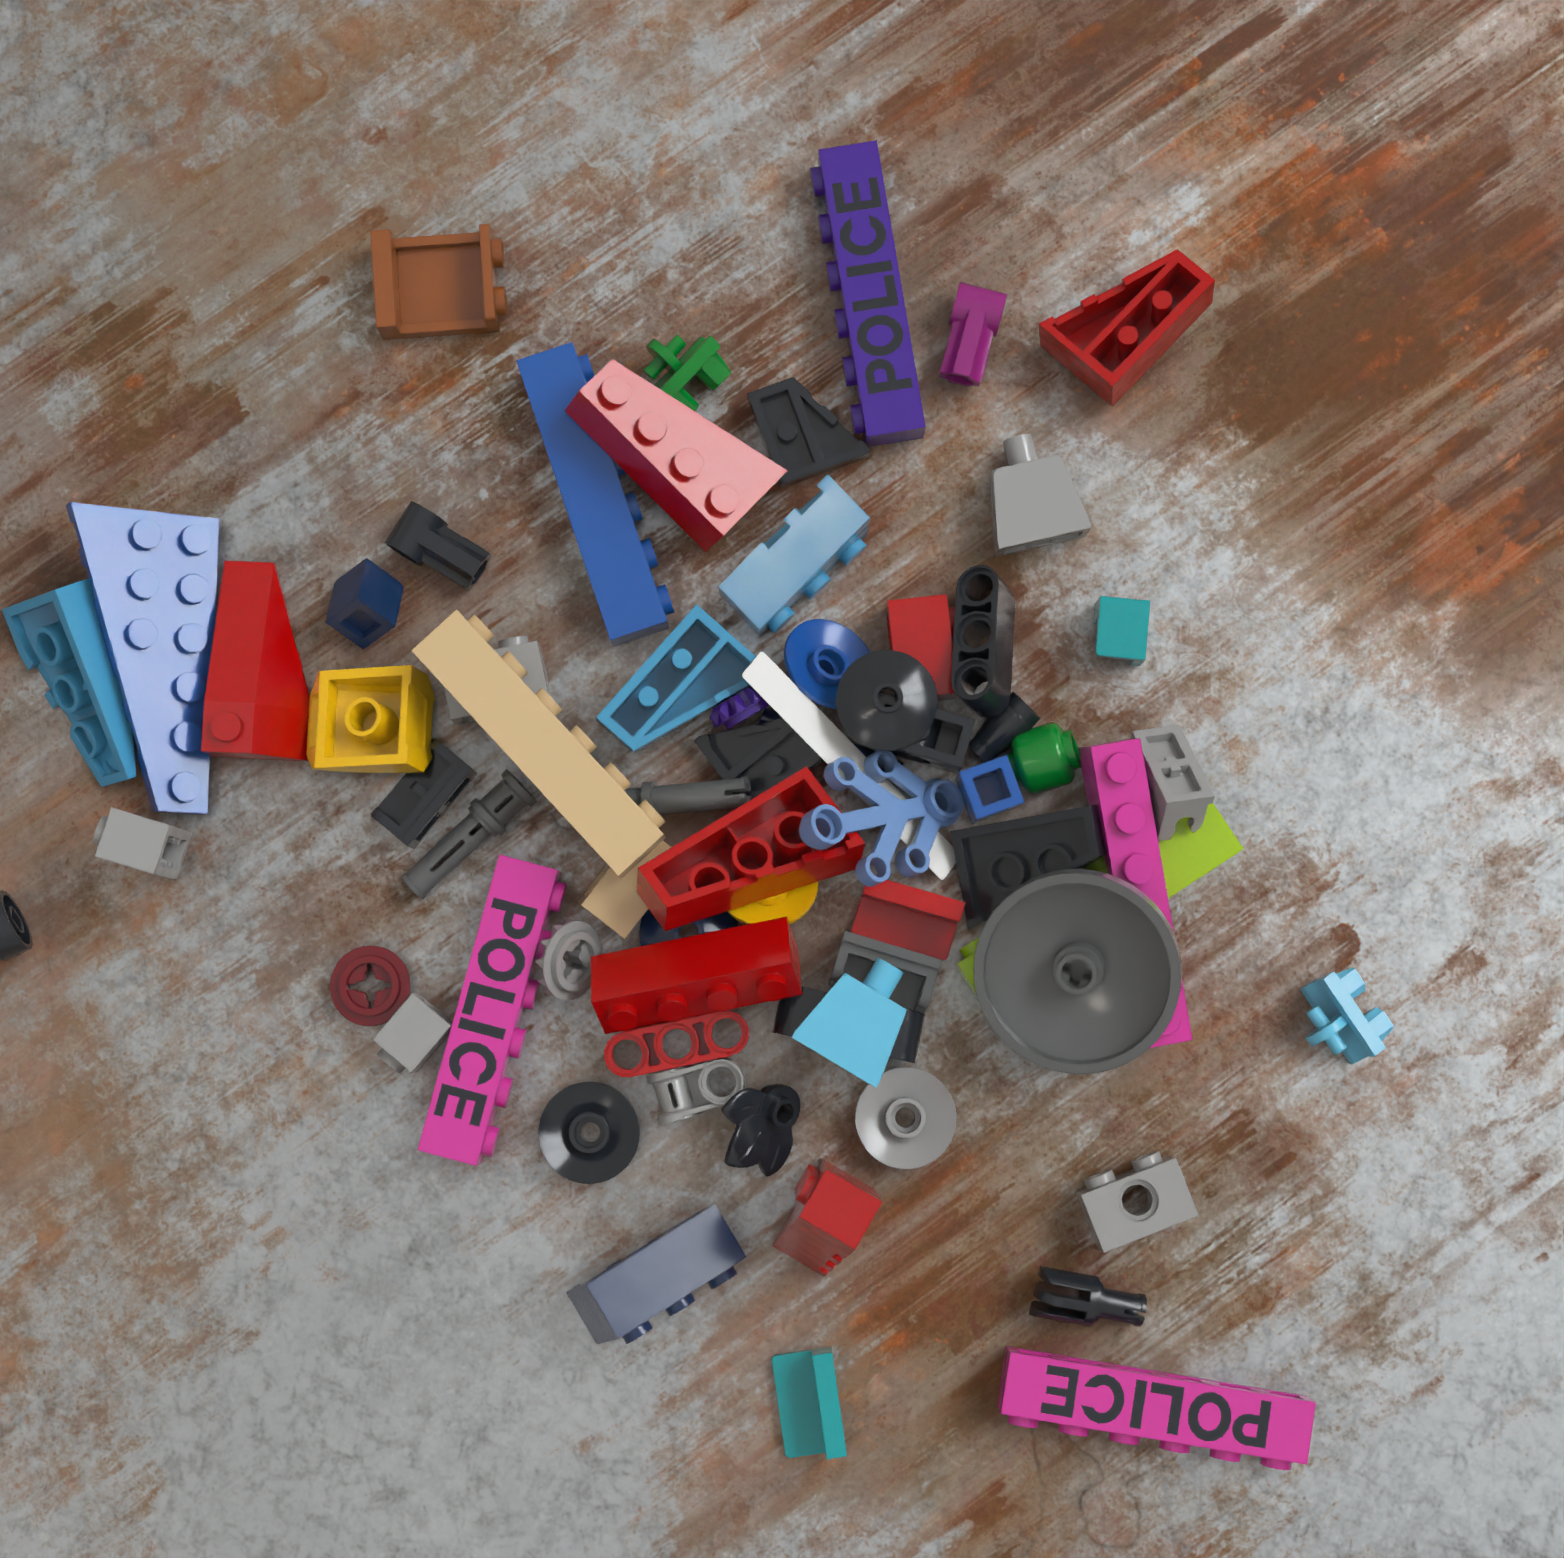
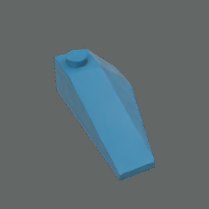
(66, 645)

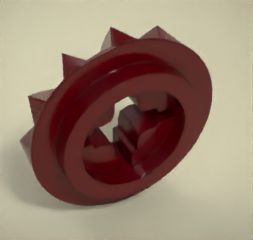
(353, 969)

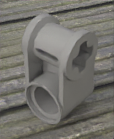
(692, 1089)

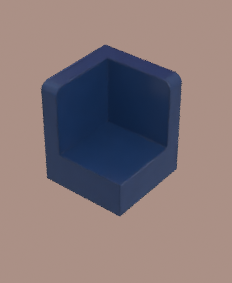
(364, 603)

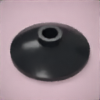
(882, 726)
(562, 1137)

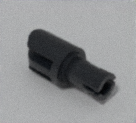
(1083, 1299)

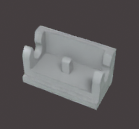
(1174, 779)

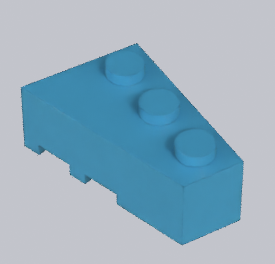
(797, 559)
(678, 682)

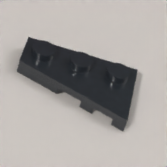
(1008, 853)

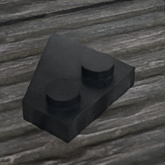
(759, 751)

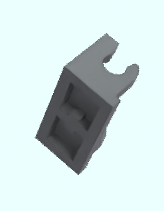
(920, 971)

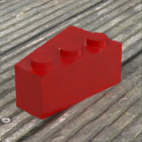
(1130, 326)

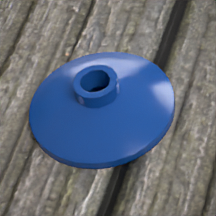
(819, 656)

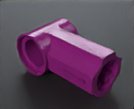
(973, 323)

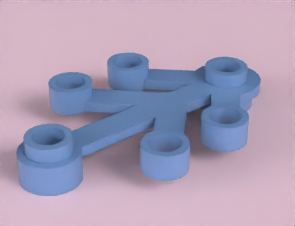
(933, 801)

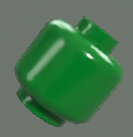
(1044, 758)

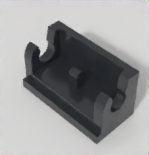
(424, 796)

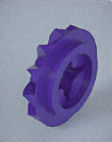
(737, 708)

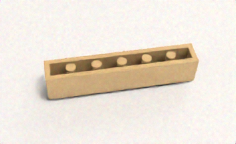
(539, 744)

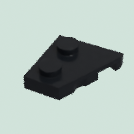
(802, 432)

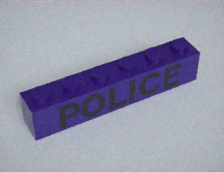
(870, 294)

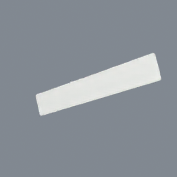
(829, 742)

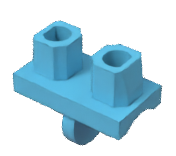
(1340, 1019)

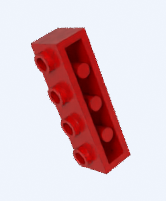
(695, 975)

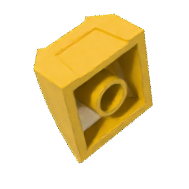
(371, 720)

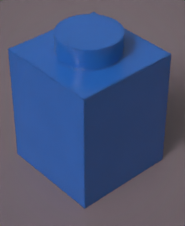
(989, 789)

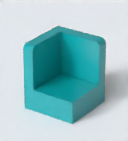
(1122, 628)

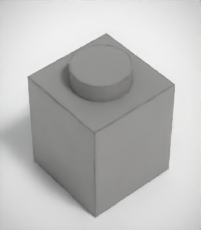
(412, 1034)

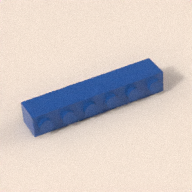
(595, 500)

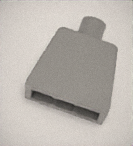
(1033, 501)

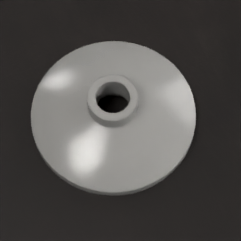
(932, 1124)

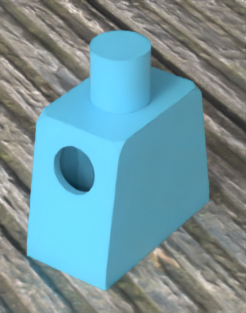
(857, 1023)

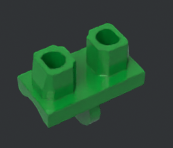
(698, 361)

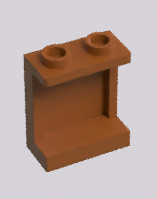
(437, 284)

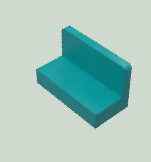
(809, 1403)

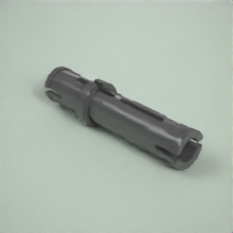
(692, 796)

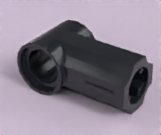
(428, 541)

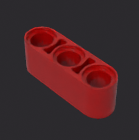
(654, 1055)

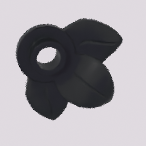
(761, 1131)

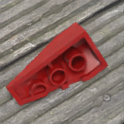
(255, 674)

